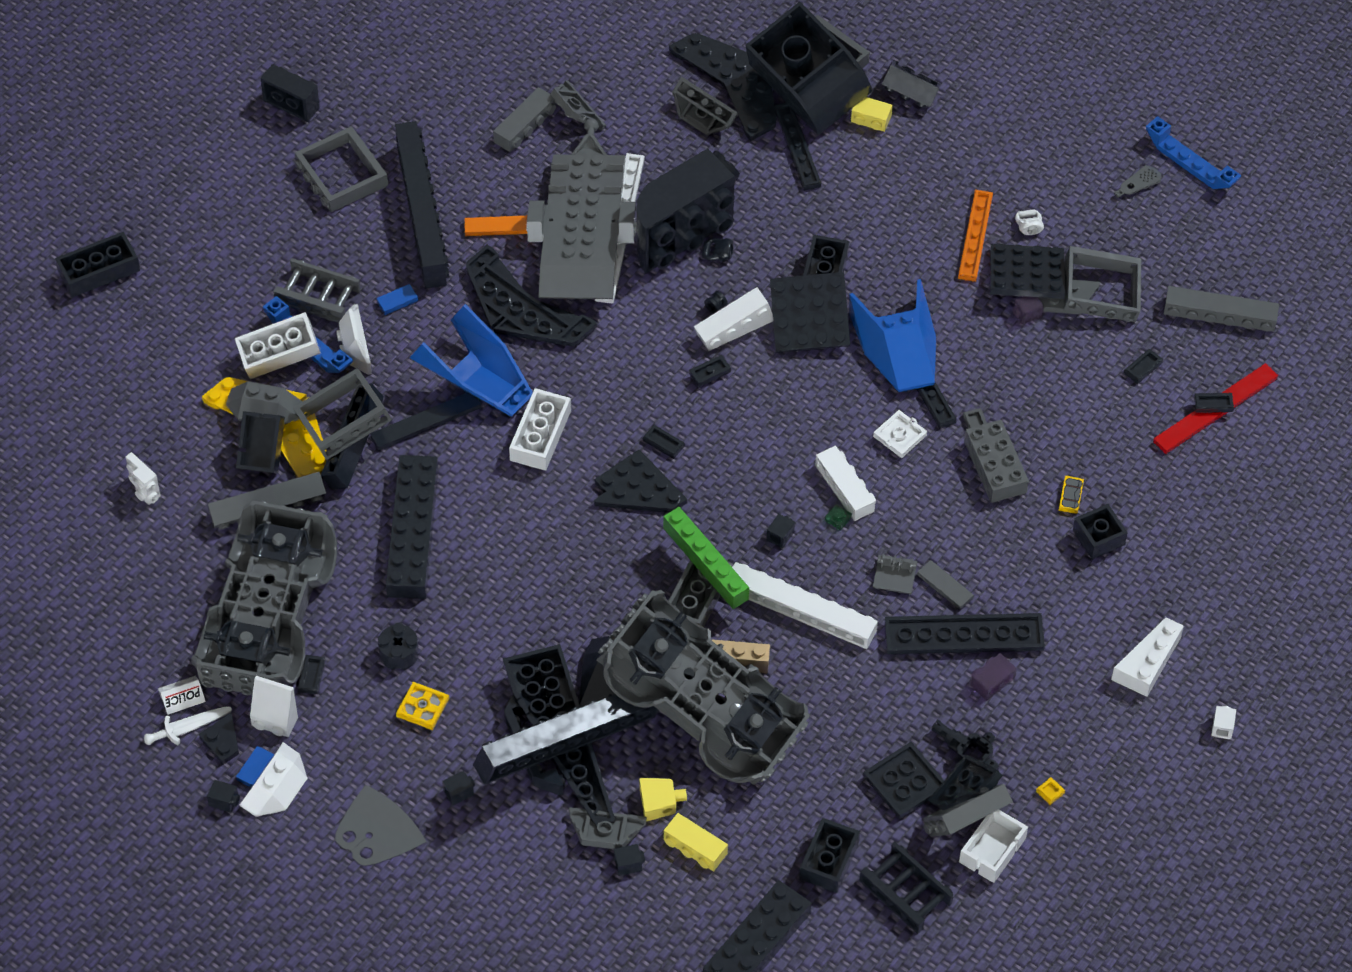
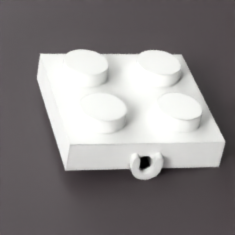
(900, 433)

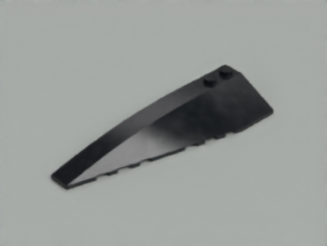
(544, 690)

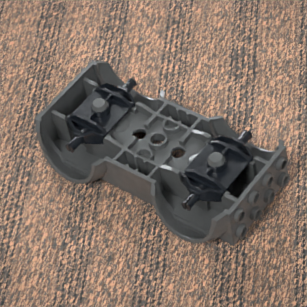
(300, 555)
(647, 667)

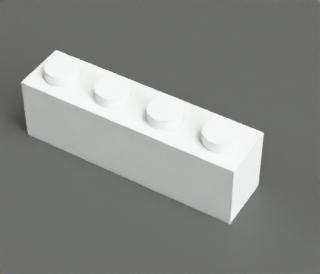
(845, 482)

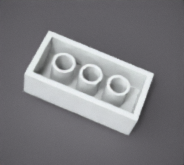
(277, 345)
(540, 429)

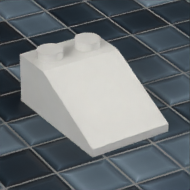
(273, 707)

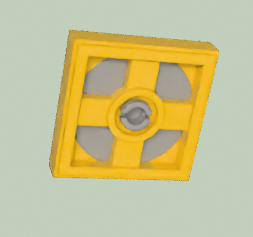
(422, 705)

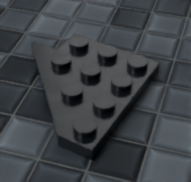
(638, 486)

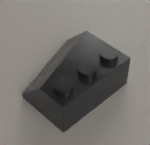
(910, 85)

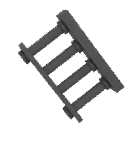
(319, 306)

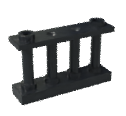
(900, 905)

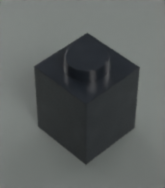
(780, 530)
(458, 787)
(223, 796)
(628, 859)

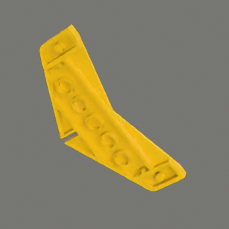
(296, 441)

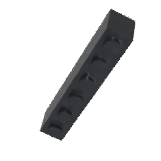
(341, 467)

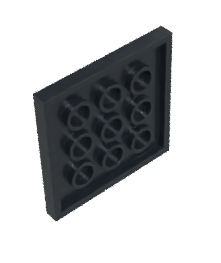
(1027, 271)
(810, 312)

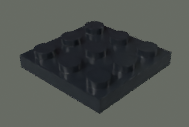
(904, 779)

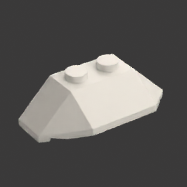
(353, 339)
(276, 784)

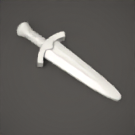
(185, 725)

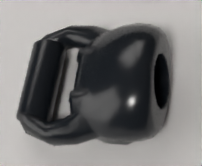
(722, 251)

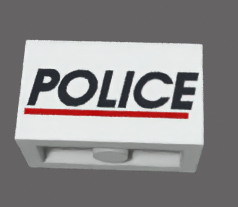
(181, 695)

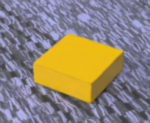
(1050, 791)

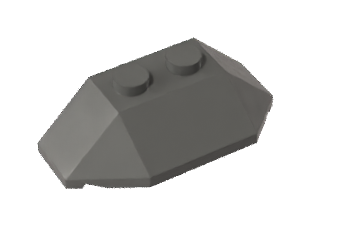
(701, 108)
(262, 399)

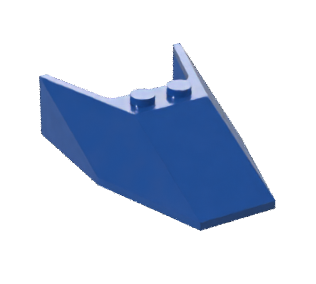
(898, 343)
(486, 370)

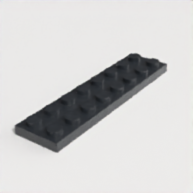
(964, 633)

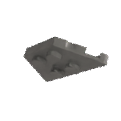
(574, 104)
(1080, 289)
(609, 834)

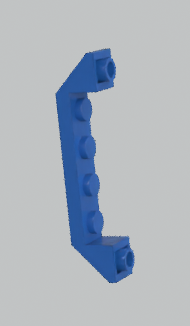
(1186, 158)
(327, 359)

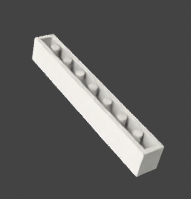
(807, 607)

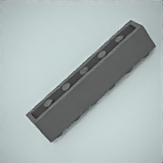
(1221, 309)
(287, 493)

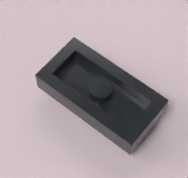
(710, 371)

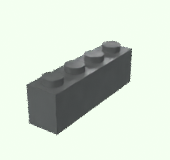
(524, 120)

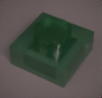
(838, 517)

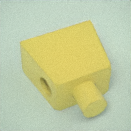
(659, 797)

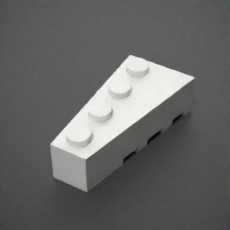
(735, 320)
(1146, 661)

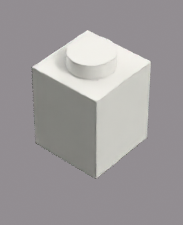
(1223, 722)

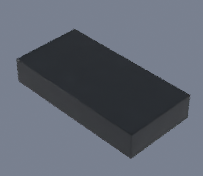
(1143, 366)
(1213, 402)
(663, 441)
(311, 674)

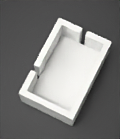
(993, 844)

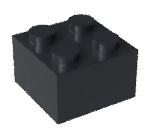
(1100, 531)

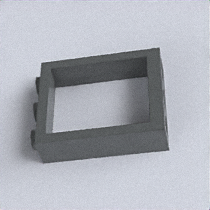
(961, 815)

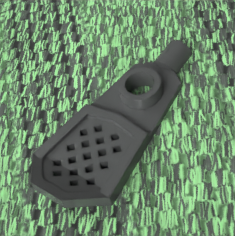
(1142, 179)

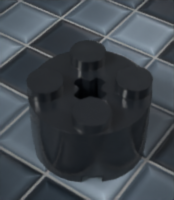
(398, 647)

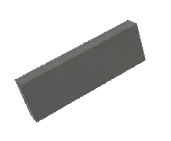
(945, 585)

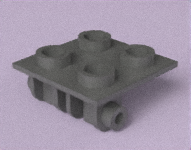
(895, 574)

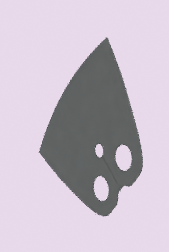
(390, 825)

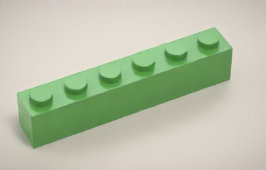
(706, 558)

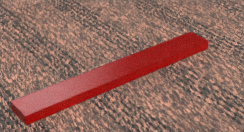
(1196, 422)

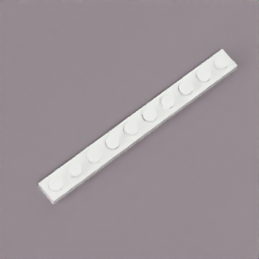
(632, 176)

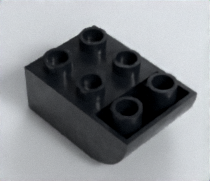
(808, 68)
(683, 209)

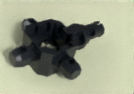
(960, 743)

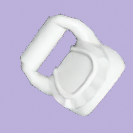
(1030, 225)

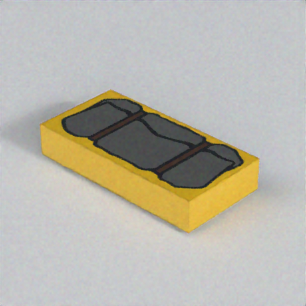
(1071, 494)

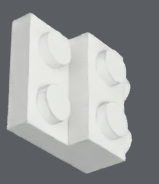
(143, 479)

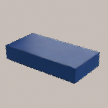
(397, 299)
(254, 766)

